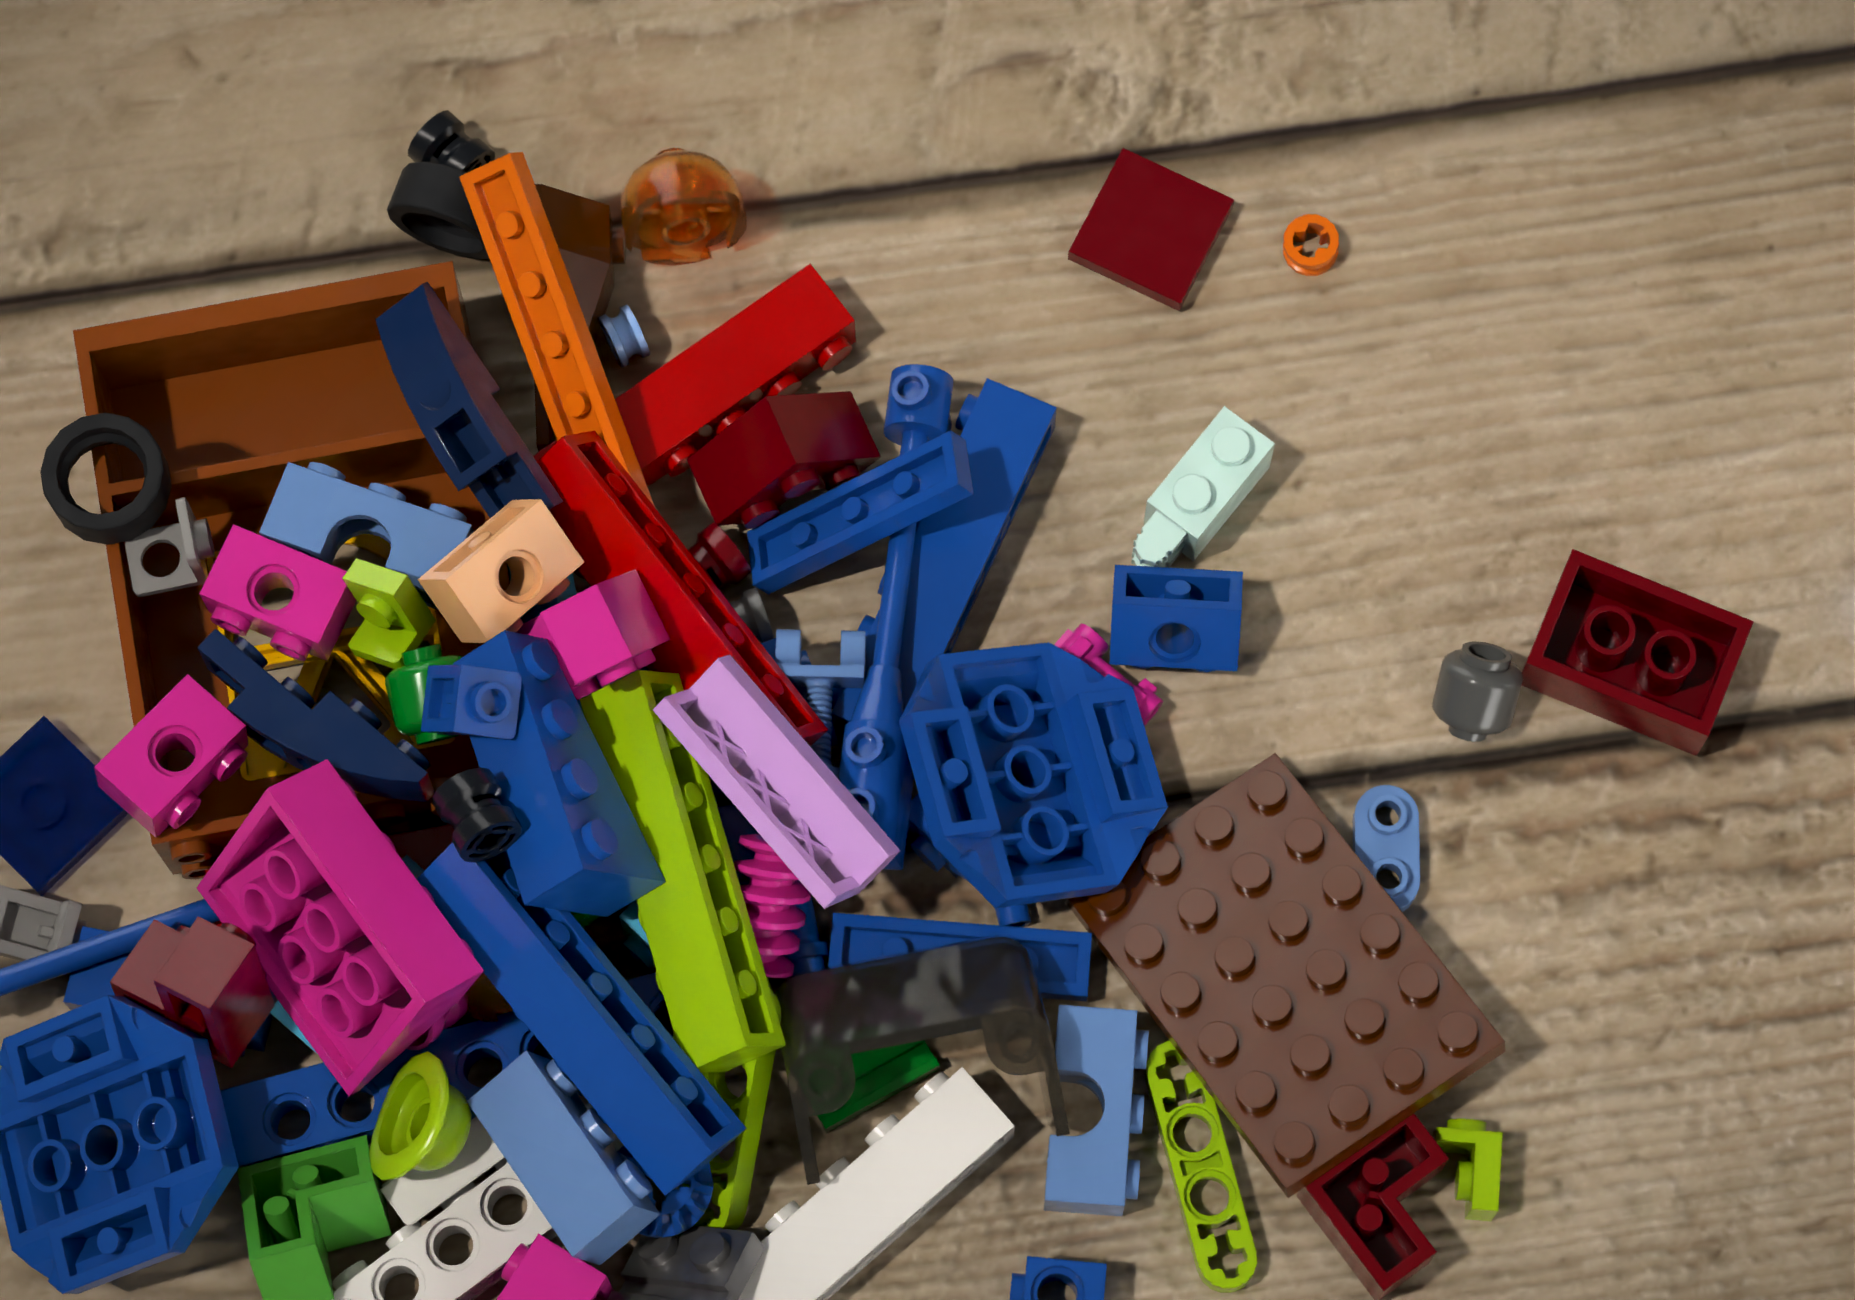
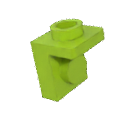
(392, 612)
(1479, 1177)

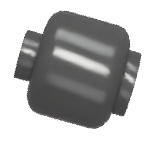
(1477, 691)

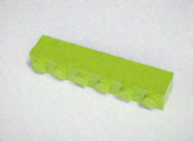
(699, 916)

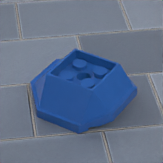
(1070, 741)
(66, 1099)

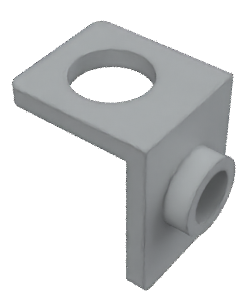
(194, 544)

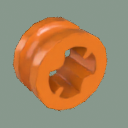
(1324, 257)

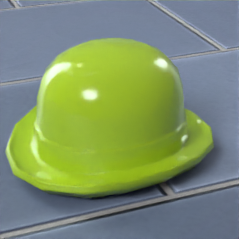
(419, 1121)

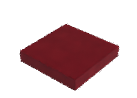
(1151, 229)

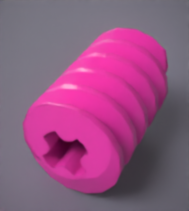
(771, 905)

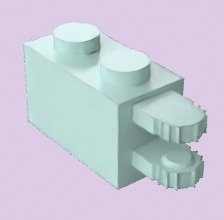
(1202, 491)

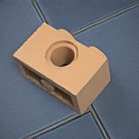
(467, 579)

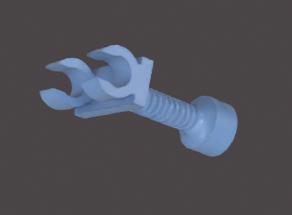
(822, 678)

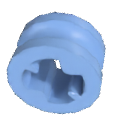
(624, 336)

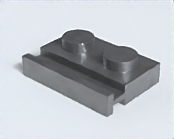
(691, 1266)

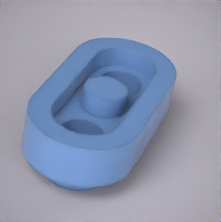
(1390, 846)

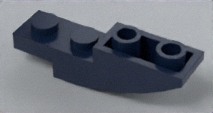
(455, 404)
(284, 724)

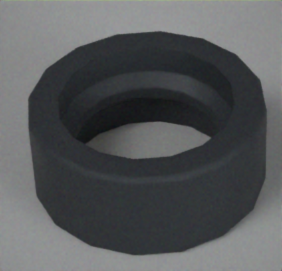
(435, 210)
(79, 439)

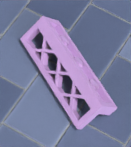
(778, 781)

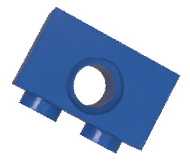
(1176, 618)

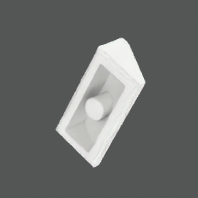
(423, 1191)

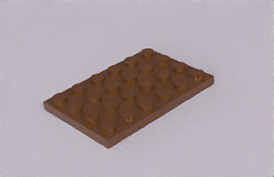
(1286, 976)

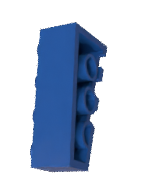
(577, 830)

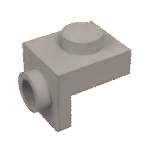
(36, 924)

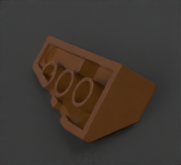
(589, 253)

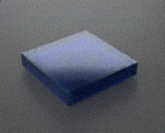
(50, 806)

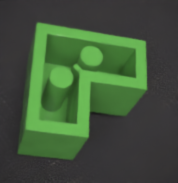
(307, 1207)

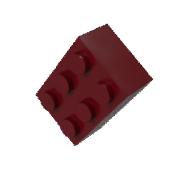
(1635, 652)

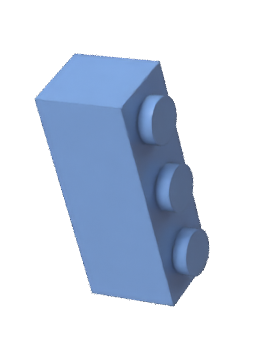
(564, 1158)

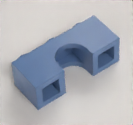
(321, 511)
(1093, 1169)

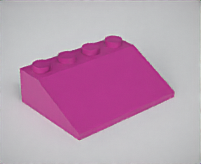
(339, 924)

